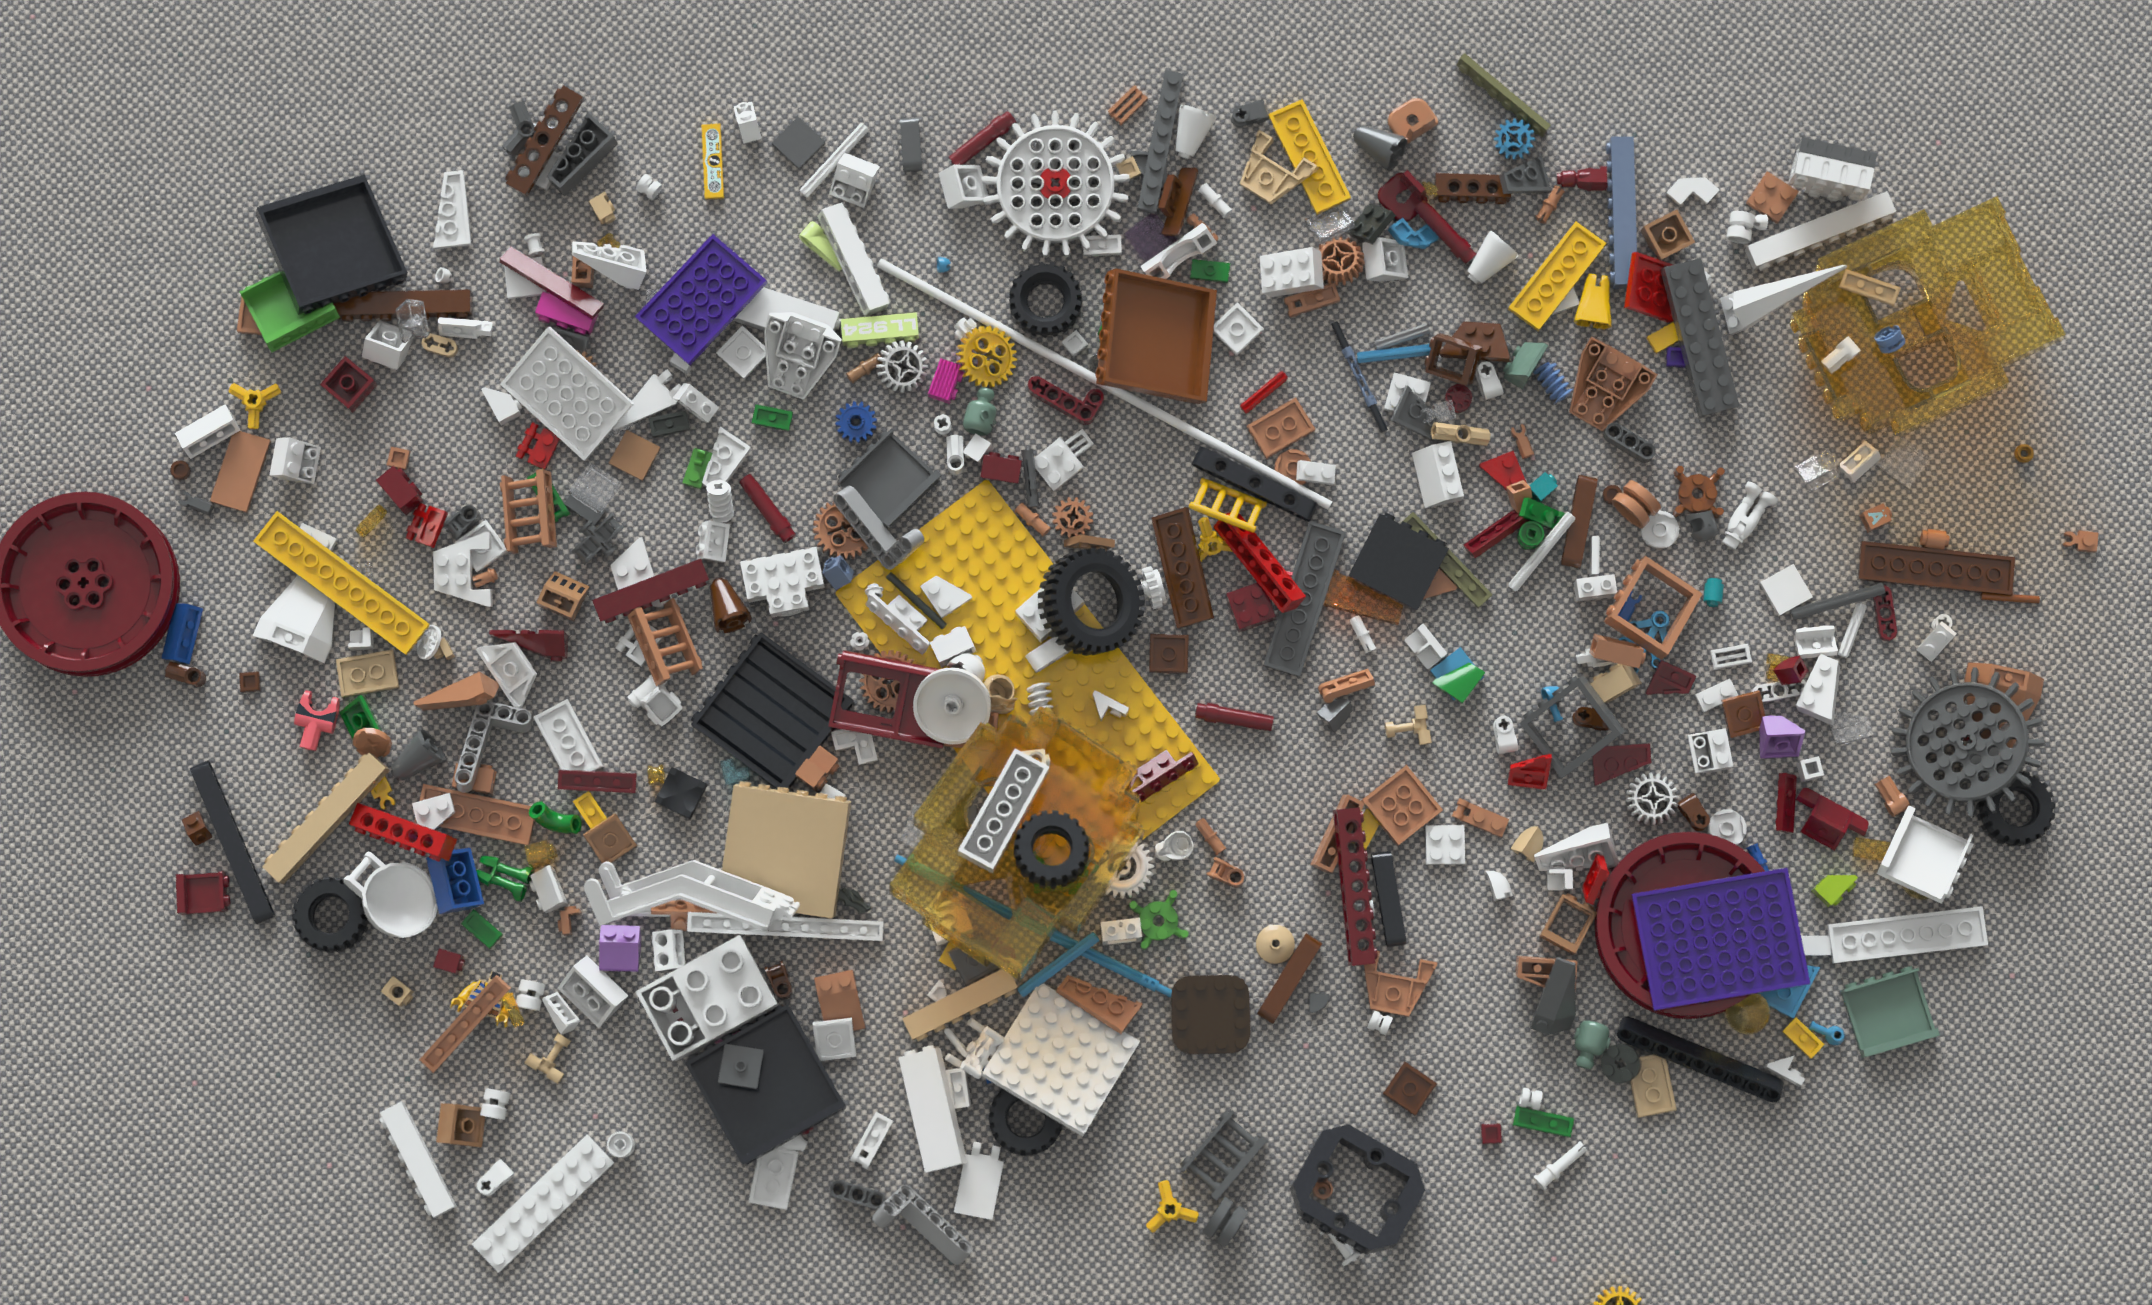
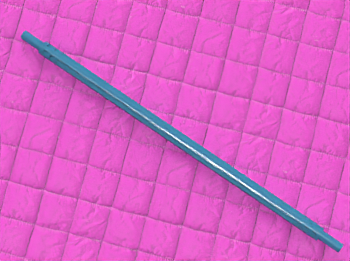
(1067, 942)

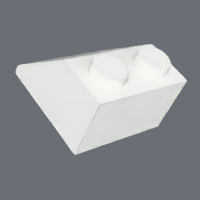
(963, 186)
(1385, 260)
(385, 345)
(548, 889)

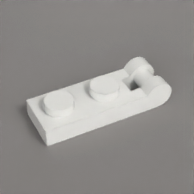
(872, 1139)

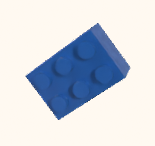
(455, 882)

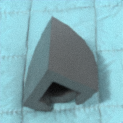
(1335, 713)

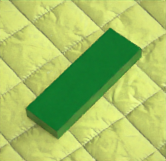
(1543, 1121)

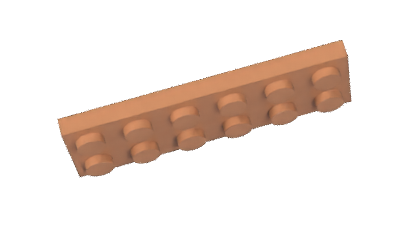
(485, 816)

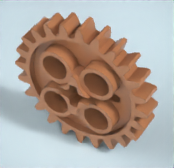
(849, 546)
(874, 685)

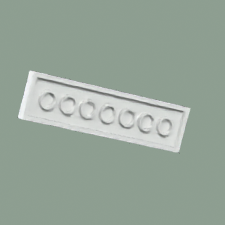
(1907, 934)
(543, 1203)

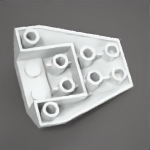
(797, 352)
(300, 621)

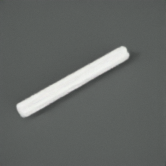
(833, 160)
(1541, 551)

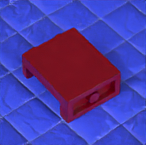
(202, 893)

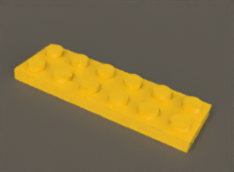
(1302, 140)
(1557, 276)

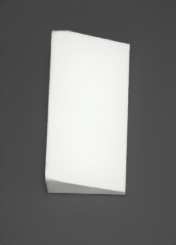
(1860, 461)

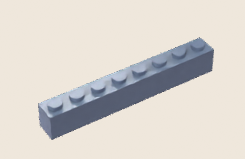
(1622, 207)

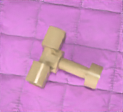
(1418, 726)
(546, 1064)

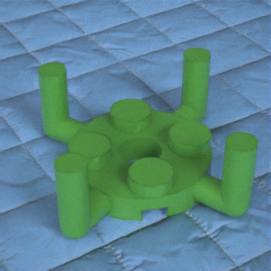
(1158, 909)

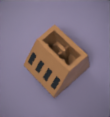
(563, 596)

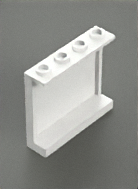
(1925, 857)

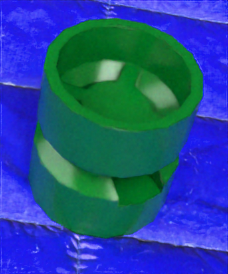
(1530, 535)

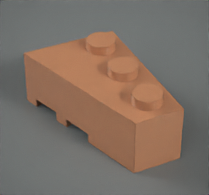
(1536, 969)

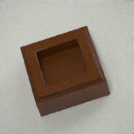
(250, 682)

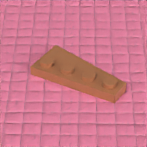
(1108, 1008)

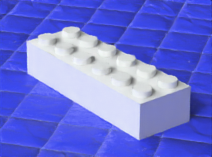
(1003, 810)

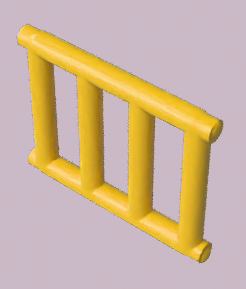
(1223, 491)

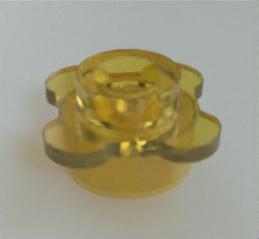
(608, 239)

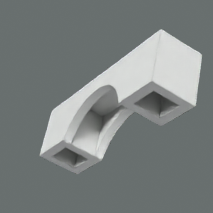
(1191, 244)

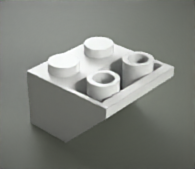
(854, 180)
(295, 460)
(1710, 751)

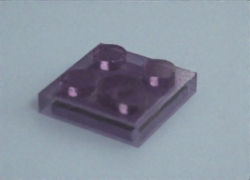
(1148, 237)

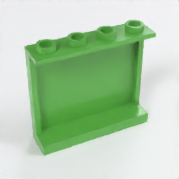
(276, 313)

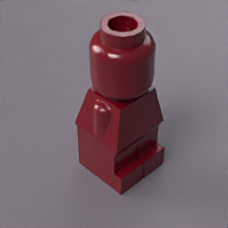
(1586, 179)

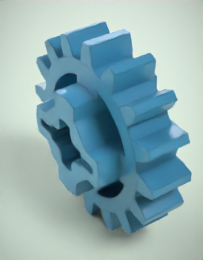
(1520, 133)

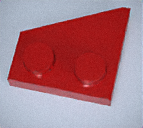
(1504, 469)

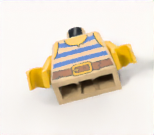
(471, 992)

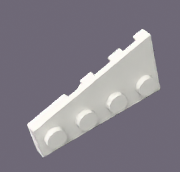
(453, 216)

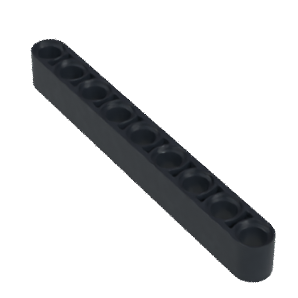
(232, 842)
(1700, 1059)

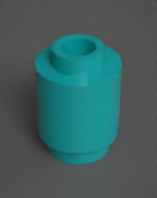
(1713, 592)

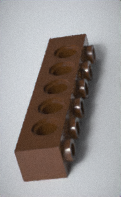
(561, 96)

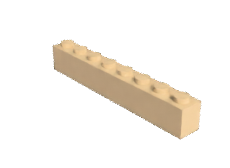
(325, 818)

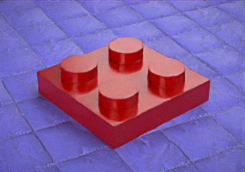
(1596, 876)

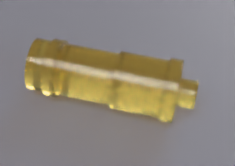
(512, 1008)

